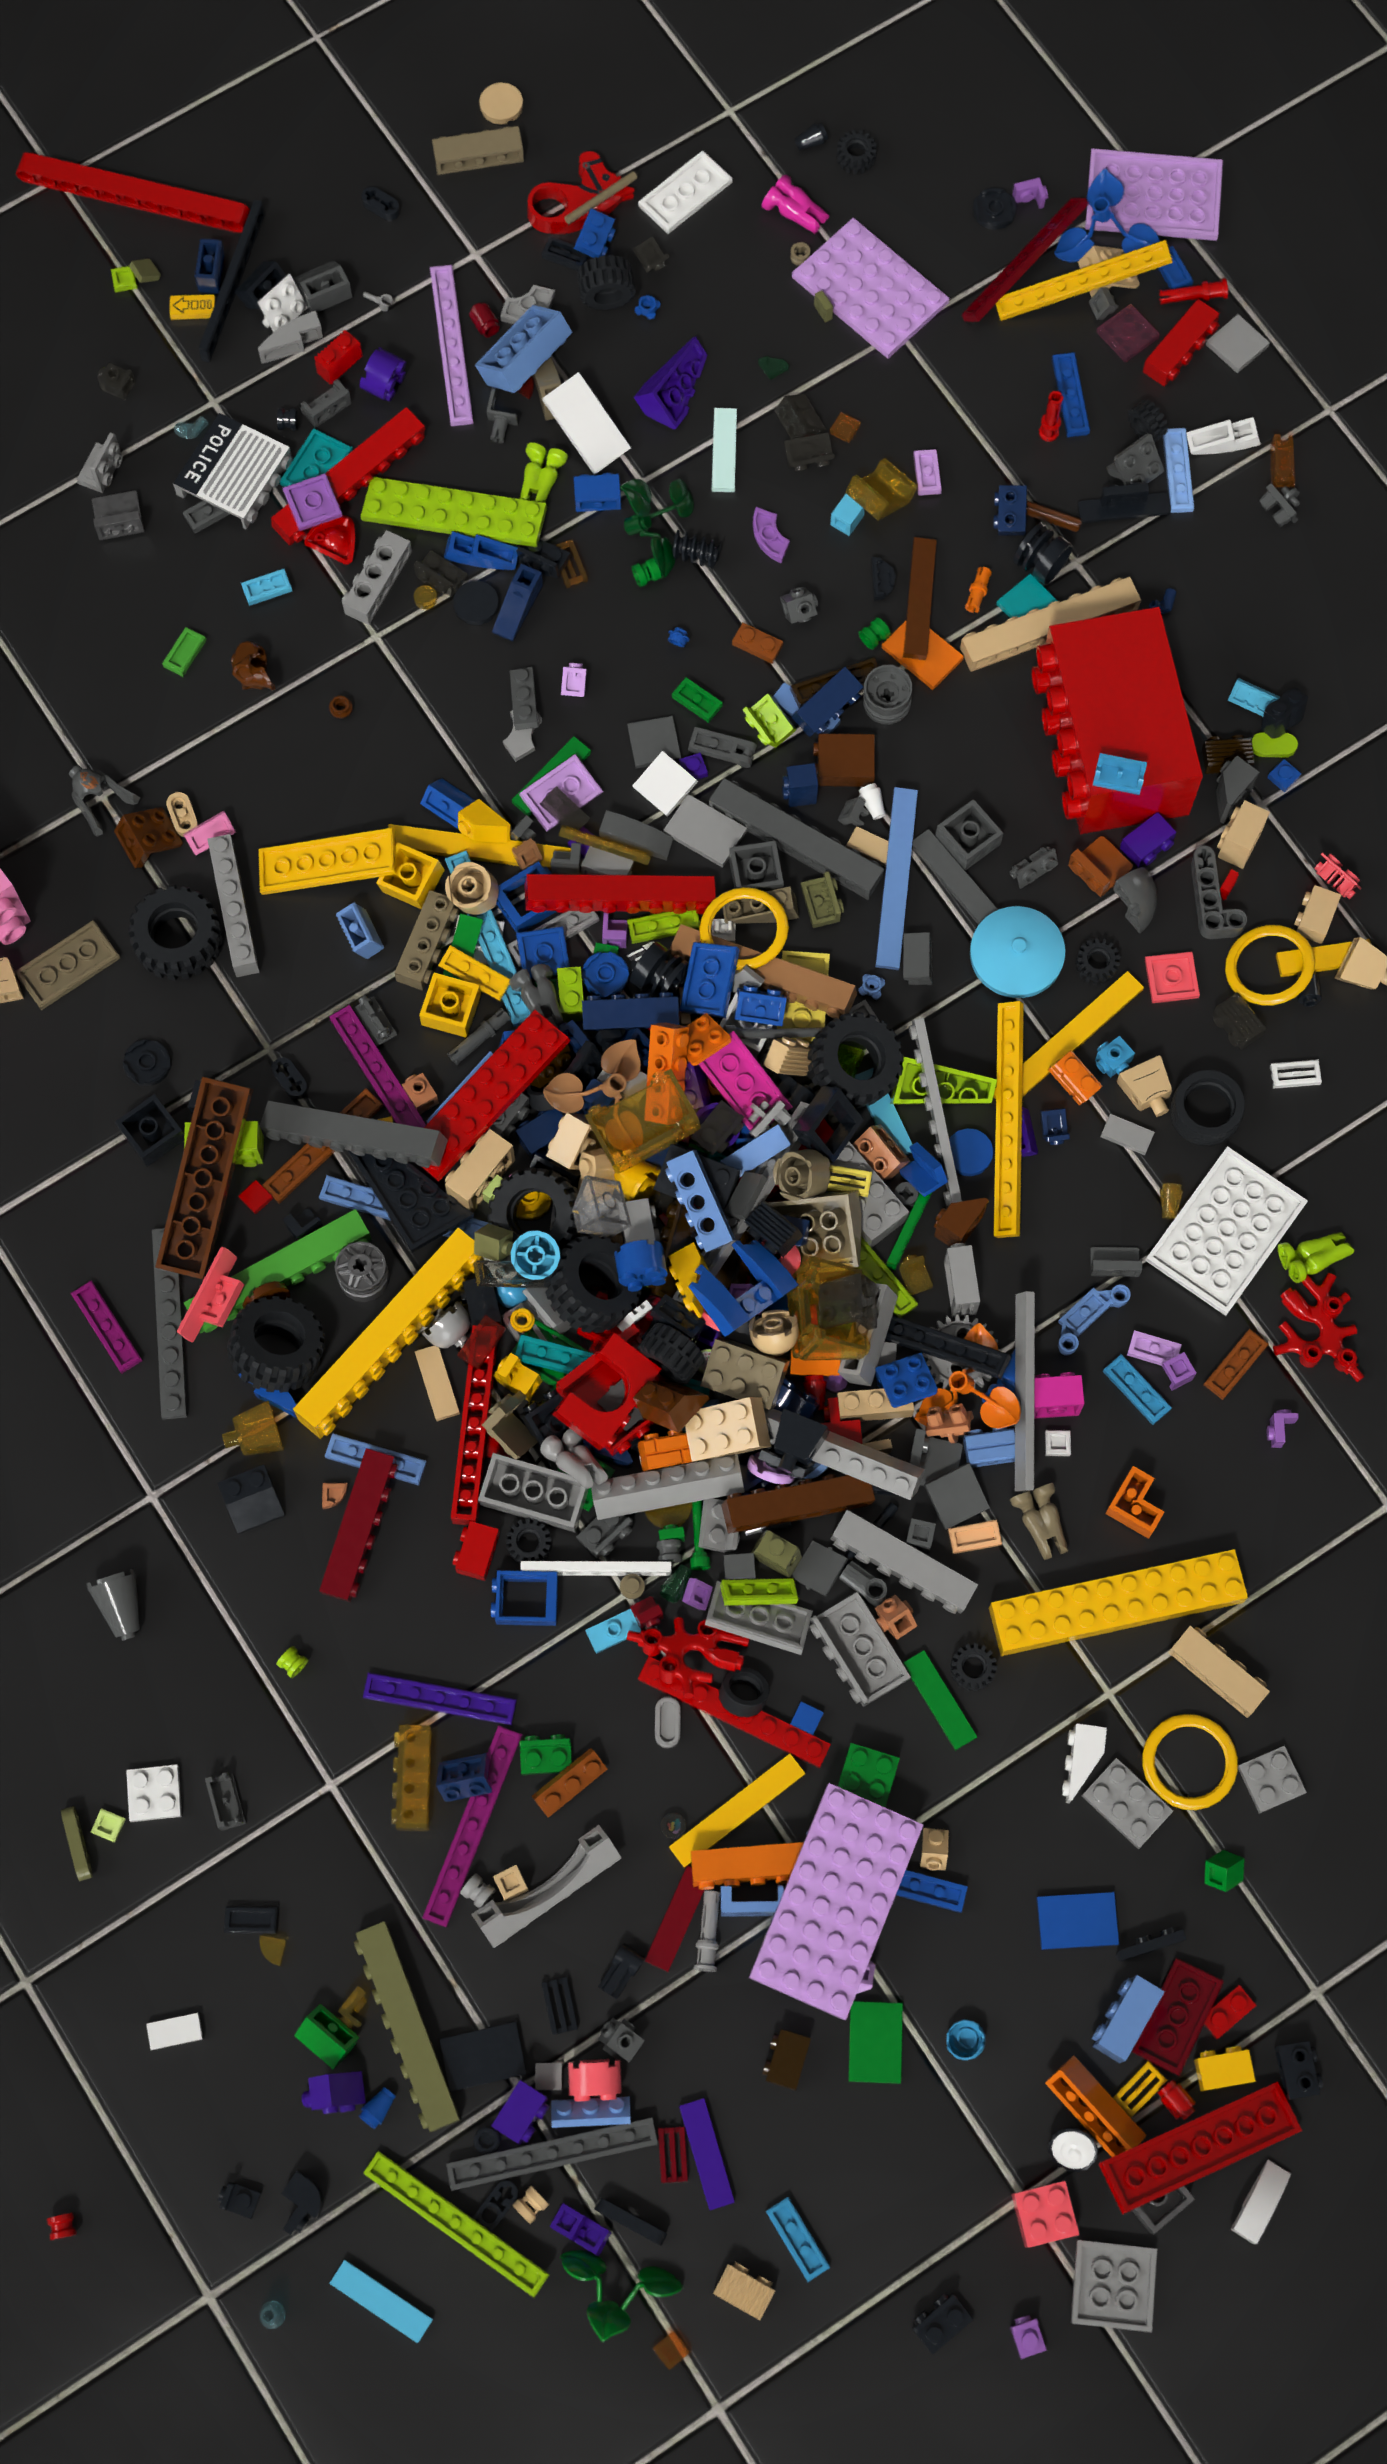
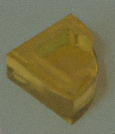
(272, 1949)

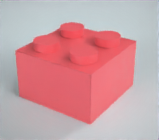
(1045, 2214)

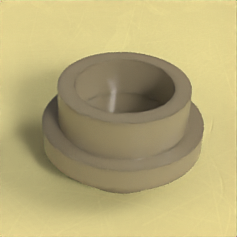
(632, 1586)

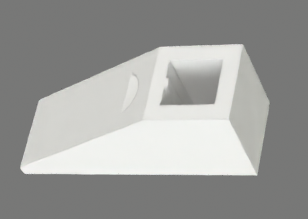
(1086, 1751)

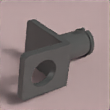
(500, 419)

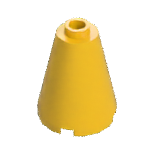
(638, 1181)

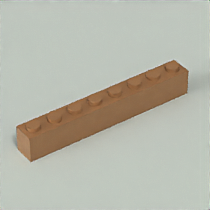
(793, 981)

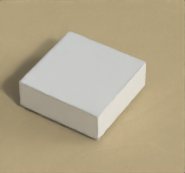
(1057, 1443)

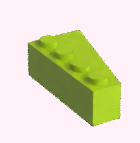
(953, 1085)

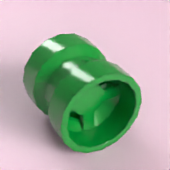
(646, 572)
(874, 633)

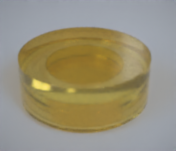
(425, 597)

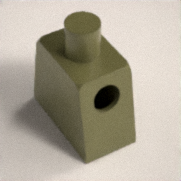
(777, 1553)

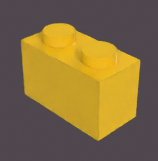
(1224, 2069)

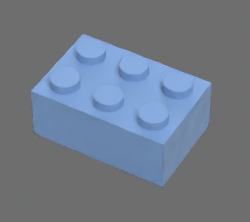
(1126, 2018)

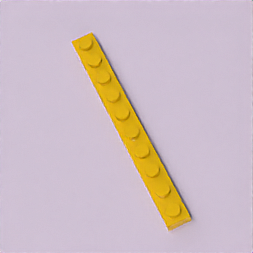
(1008, 1119)

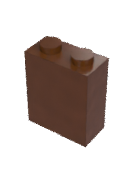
(845, 759)

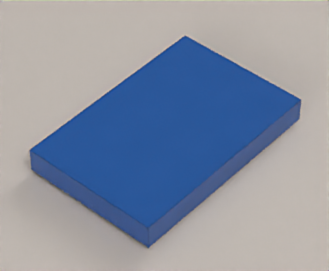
(709, 979)
(1077, 1921)

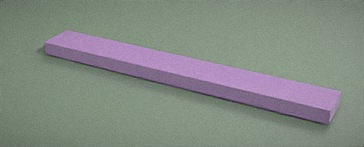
(451, 345)

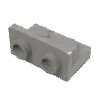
(714, 1530)

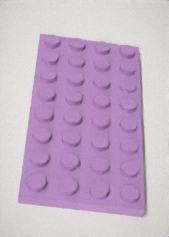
(836, 1901)

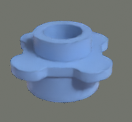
(873, 980)

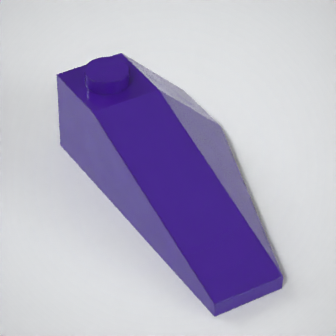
(670, 388)

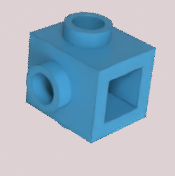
(1114, 1057)

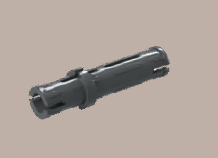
(480, 1035)

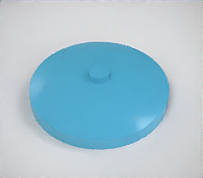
(1017, 952)

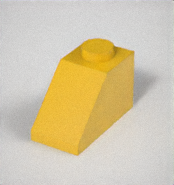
(483, 823)

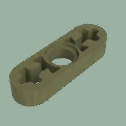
(76, 1843)

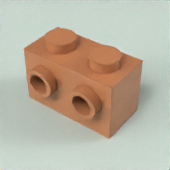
(881, 1152)

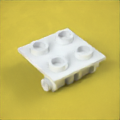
(282, 304)

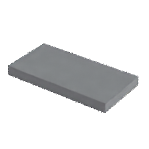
(773, 1624)

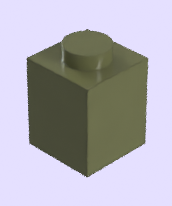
(493, 1242)

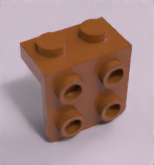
(1099, 865)

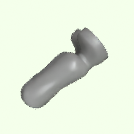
(574, 1458)

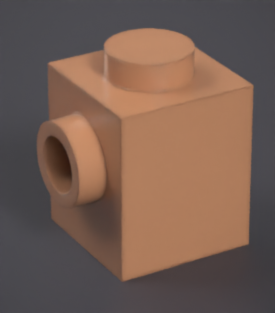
(420, 1092)

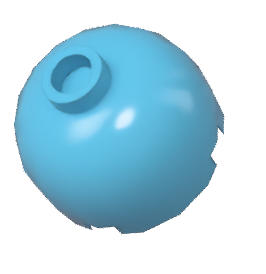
(535, 1255)

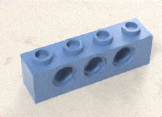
(722, 1233)

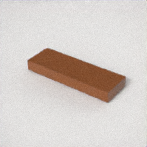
(1236, 1364)

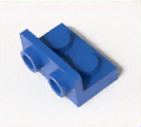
(760, 1006)

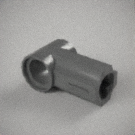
(862, 1582)

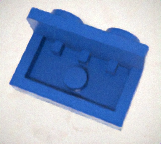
(595, 233)

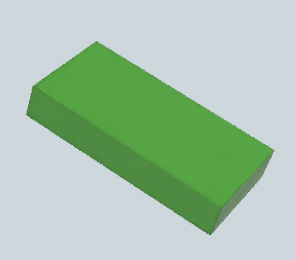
(184, 651)

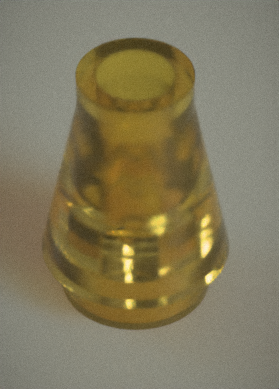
(1170, 1199)

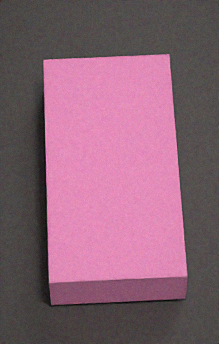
(213, 827)

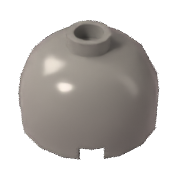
(449, 1327)

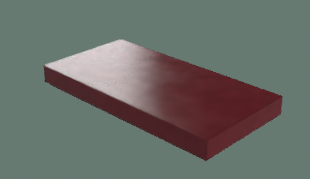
(1178, 2017)

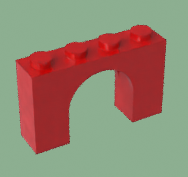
(599, 1426)

